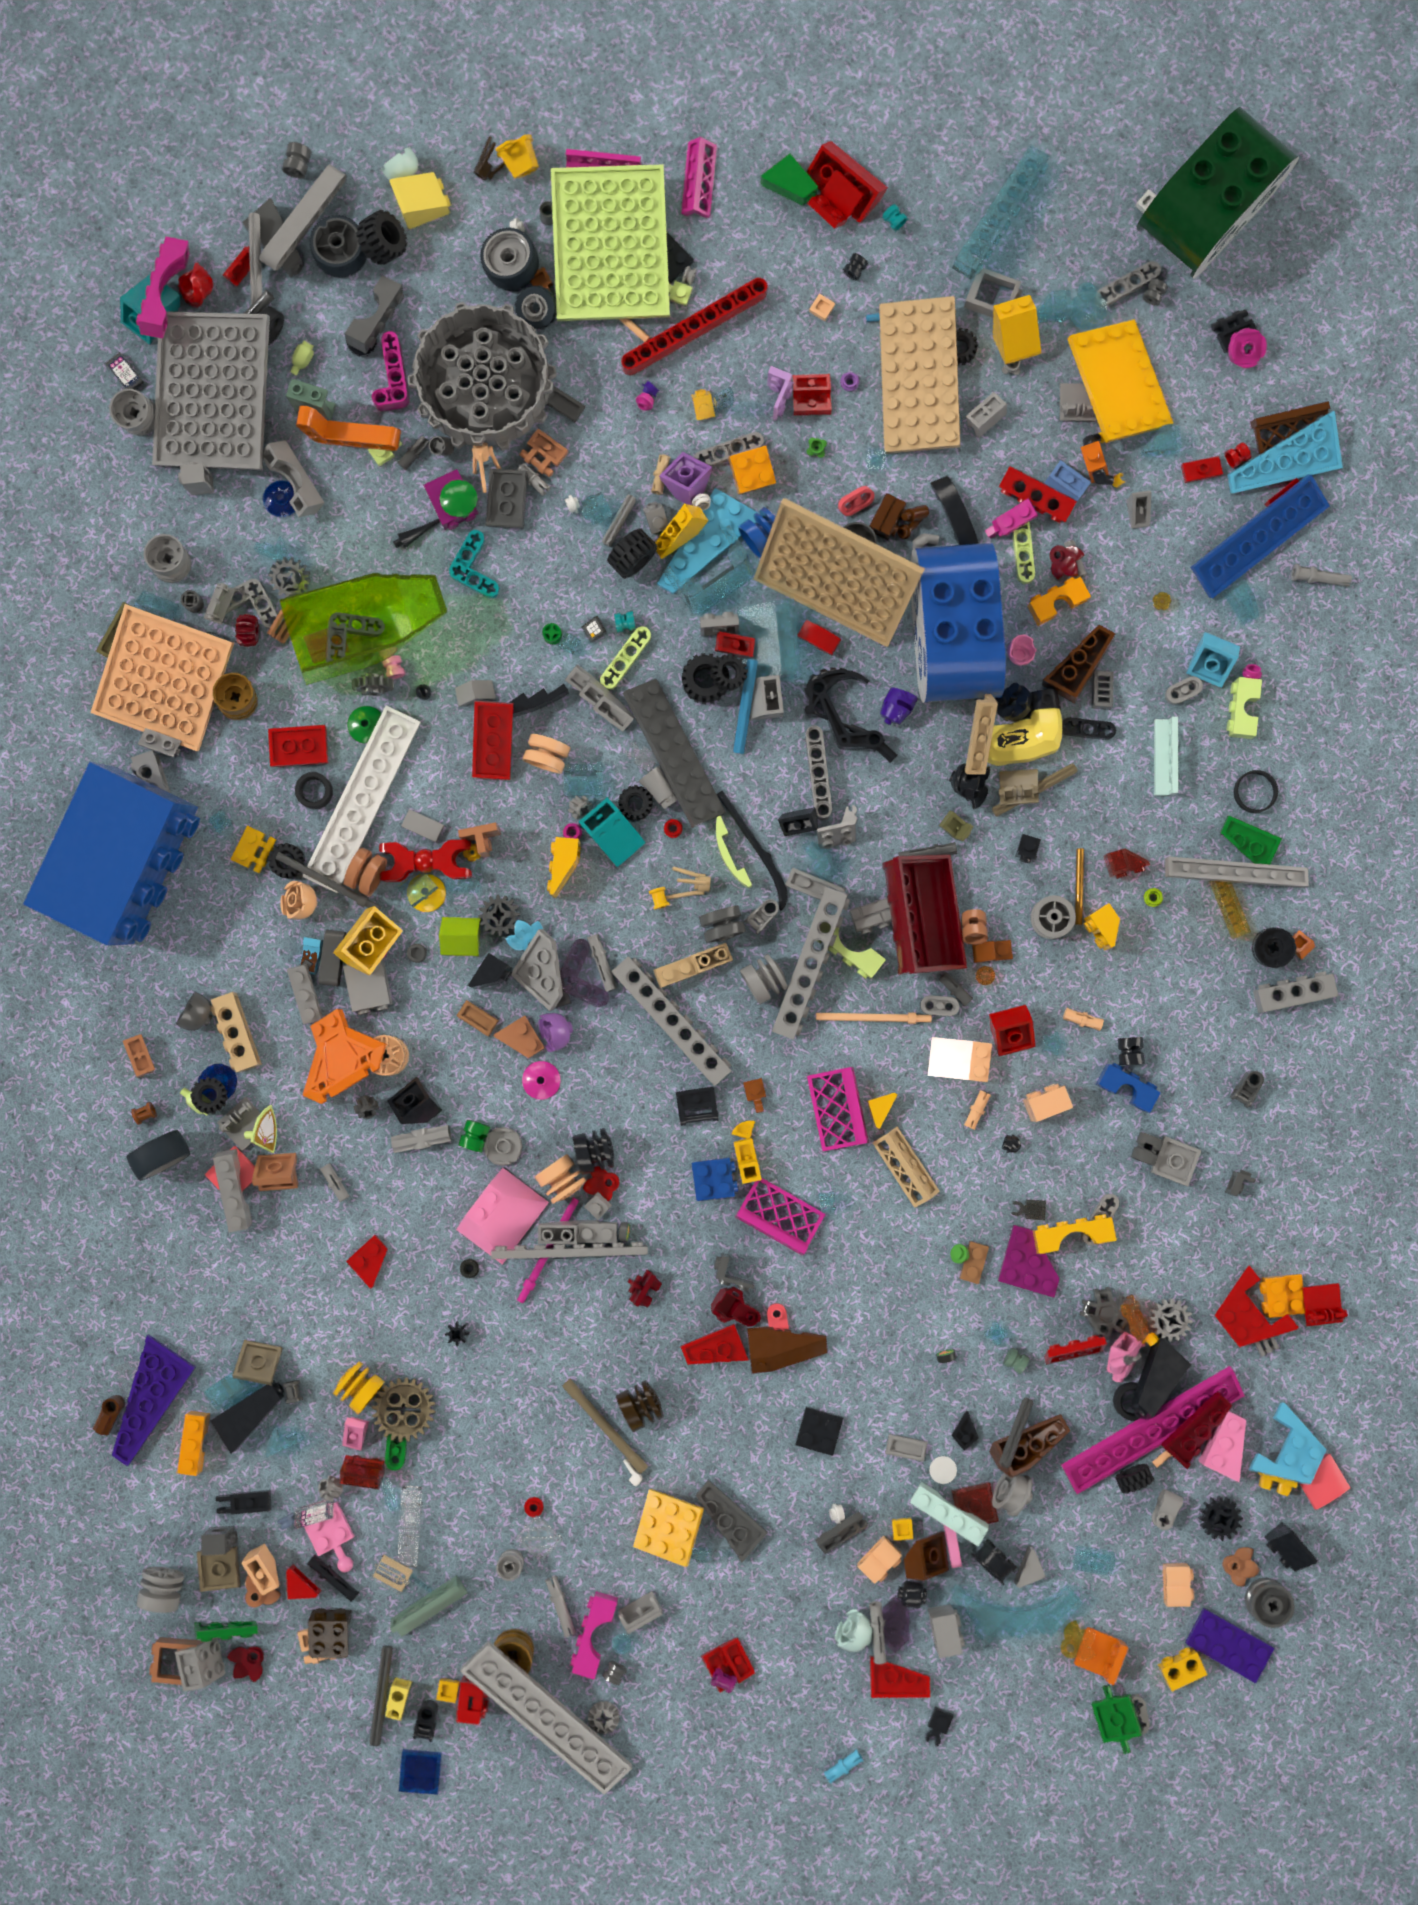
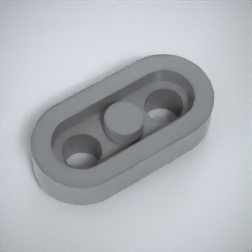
(1183, 691)
(939, 1004)

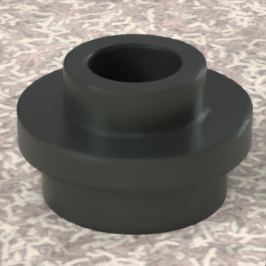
(464, 1272)

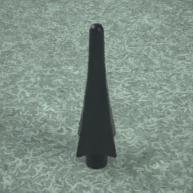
(408, 537)

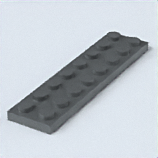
(674, 753)

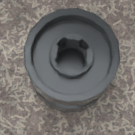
(297, 160)
(1144, 1155)

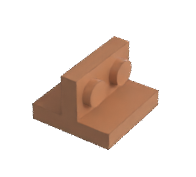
(481, 835)
(275, 1172)

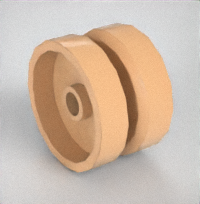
(546, 753)

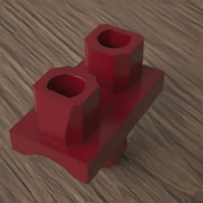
(640, 1287)

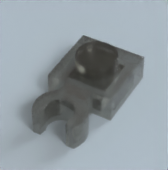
(1033, 1209)

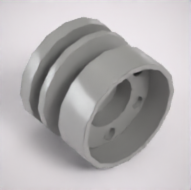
(125, 407)
(161, 550)
(764, 978)
(160, 1589)

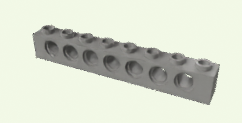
(623, 972)
(782, 1024)

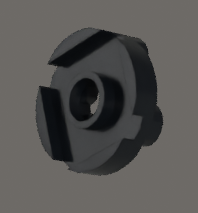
(1023, 700)

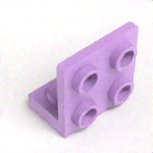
(780, 381)

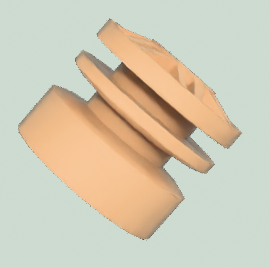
(397, 1053)
(560, 1179)

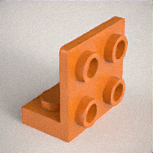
(1108, 1658)

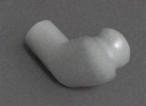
(924, 539)

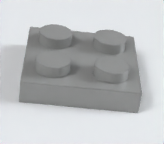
(1176, 1161)

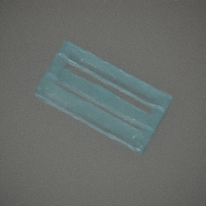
(726, 399)

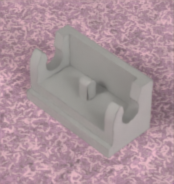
(986, 414)
(640, 1612)

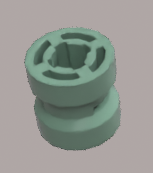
(1015, 1360)

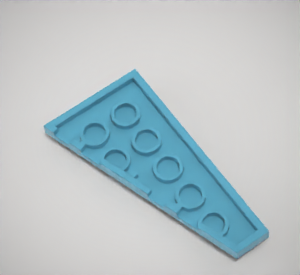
(1302, 454)
(711, 541)

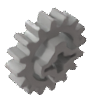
(1173, 1312)

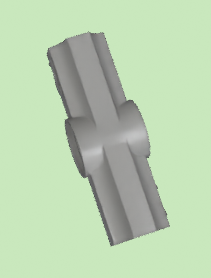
(421, 1138)

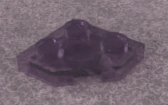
(896, 1624)

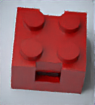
(471, 1703)

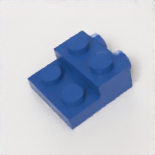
(714, 1179)

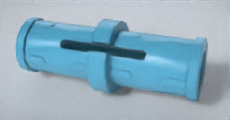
(843, 1766)

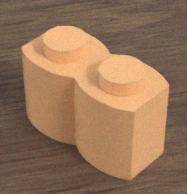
(879, 1560)
(1176, 1585)

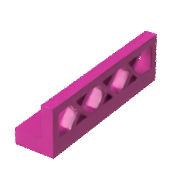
(582, 158)
(695, 176)

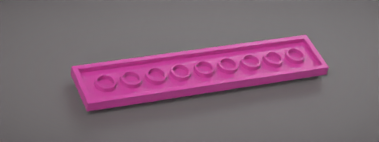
(1146, 1434)

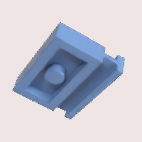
(1067, 481)

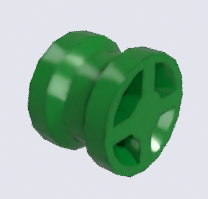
(552, 630)

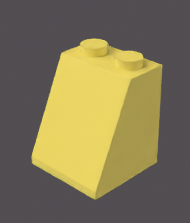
(420, 198)

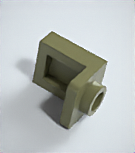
(955, 826)

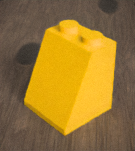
(1016, 329)

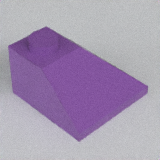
(686, 477)

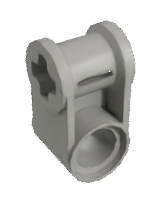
(761, 916)
(1166, 1507)

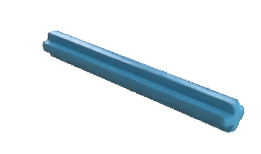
(745, 707)

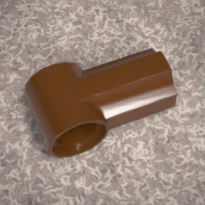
(108, 1415)

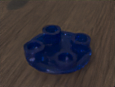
(223, 1074)

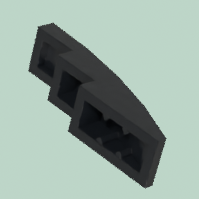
(541, 699)

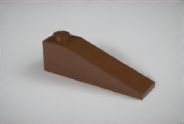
(779, 1349)
(1033, 1445)

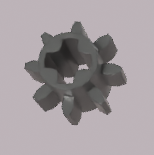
(366, 1107)

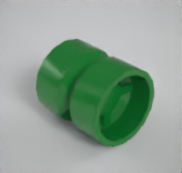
(474, 1136)

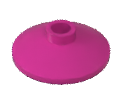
(551, 1080)

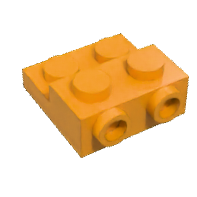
(1282, 1295)

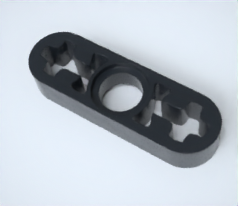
(1101, 735)

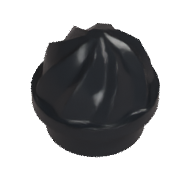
(1011, 1144)

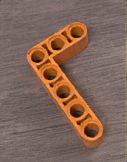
(346, 433)

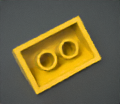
(368, 941)

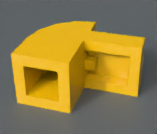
(747, 1160)

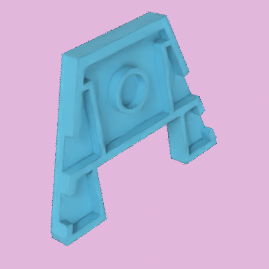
(1299, 1455)

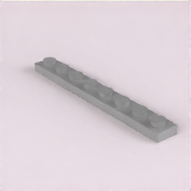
(1236, 872)
(577, 1250)

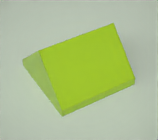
(459, 936)

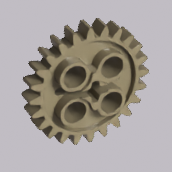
(405, 1391)

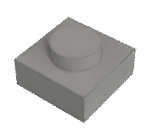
(597, 1205)

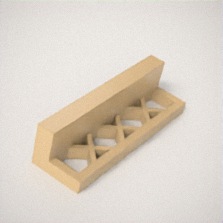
(981, 735)
(909, 1165)

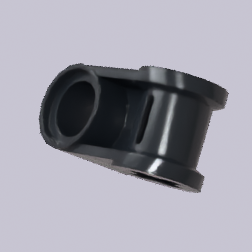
(426, 1724)

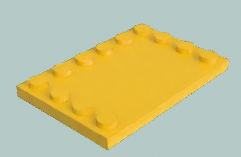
(1120, 380)

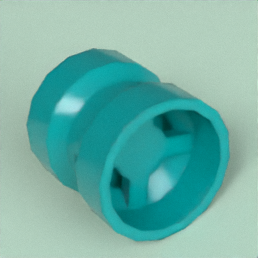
(895, 217)
(624, 621)

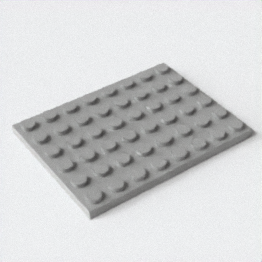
(211, 390)

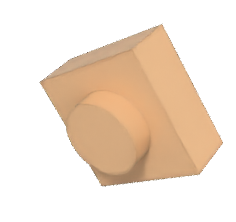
(822, 307)

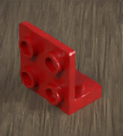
(836, 200)

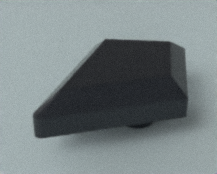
(965, 1432)

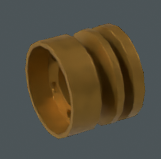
(232, 686)
(519, 1641)

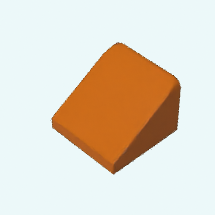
(1303, 944)

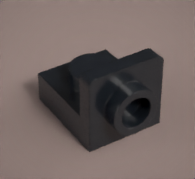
(1028, 848)

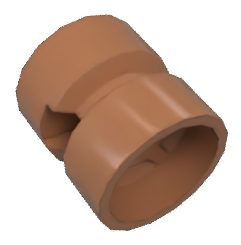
(974, 927)

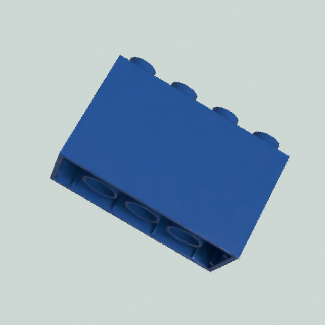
(112, 856)

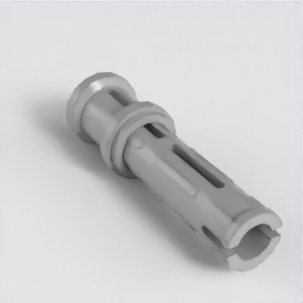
(1313, 575)

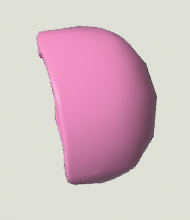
(1021, 650)

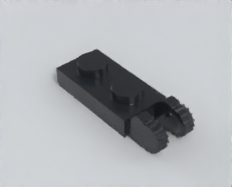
(245, 1502)

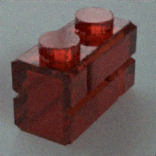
(362, 1472)

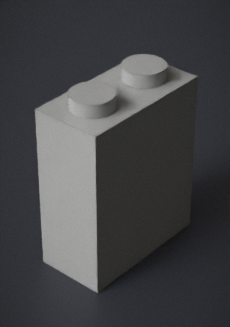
(368, 990)

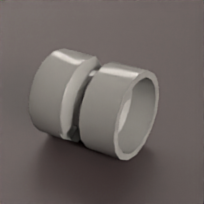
(510, 1564)

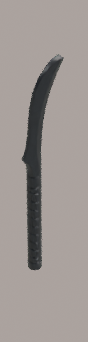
(765, 856)

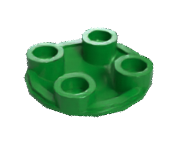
(458, 498)

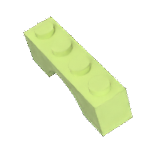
(866, 962)

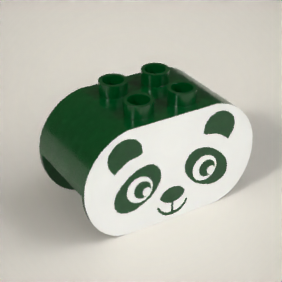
(1218, 190)

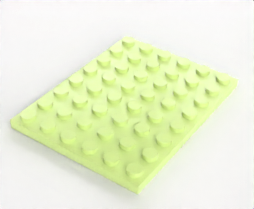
(610, 242)

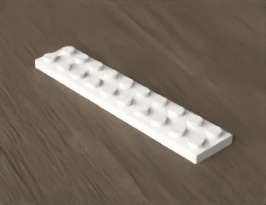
(363, 795)

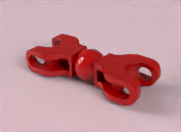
(425, 860)

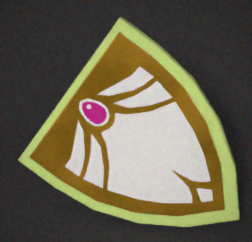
(264, 1130)

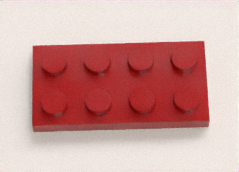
(492, 740)

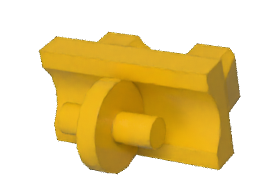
(1284, 1486)

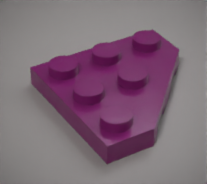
(1025, 1267)

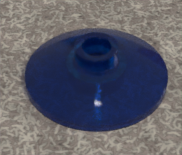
(277, 507)

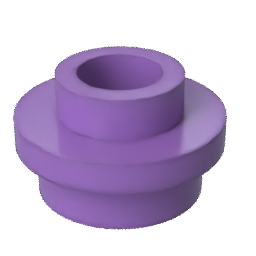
(849, 376)

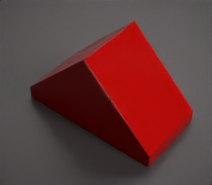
(299, 1585)

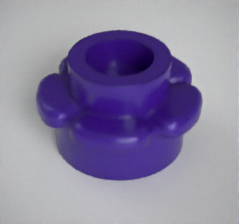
(650, 389)

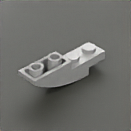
(577, 1232)

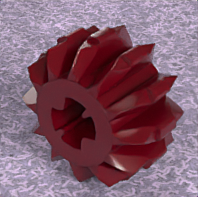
(247, 630)

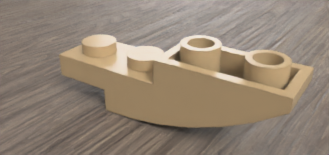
(693, 965)

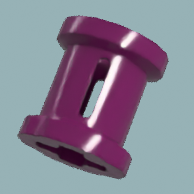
(723, 1680)

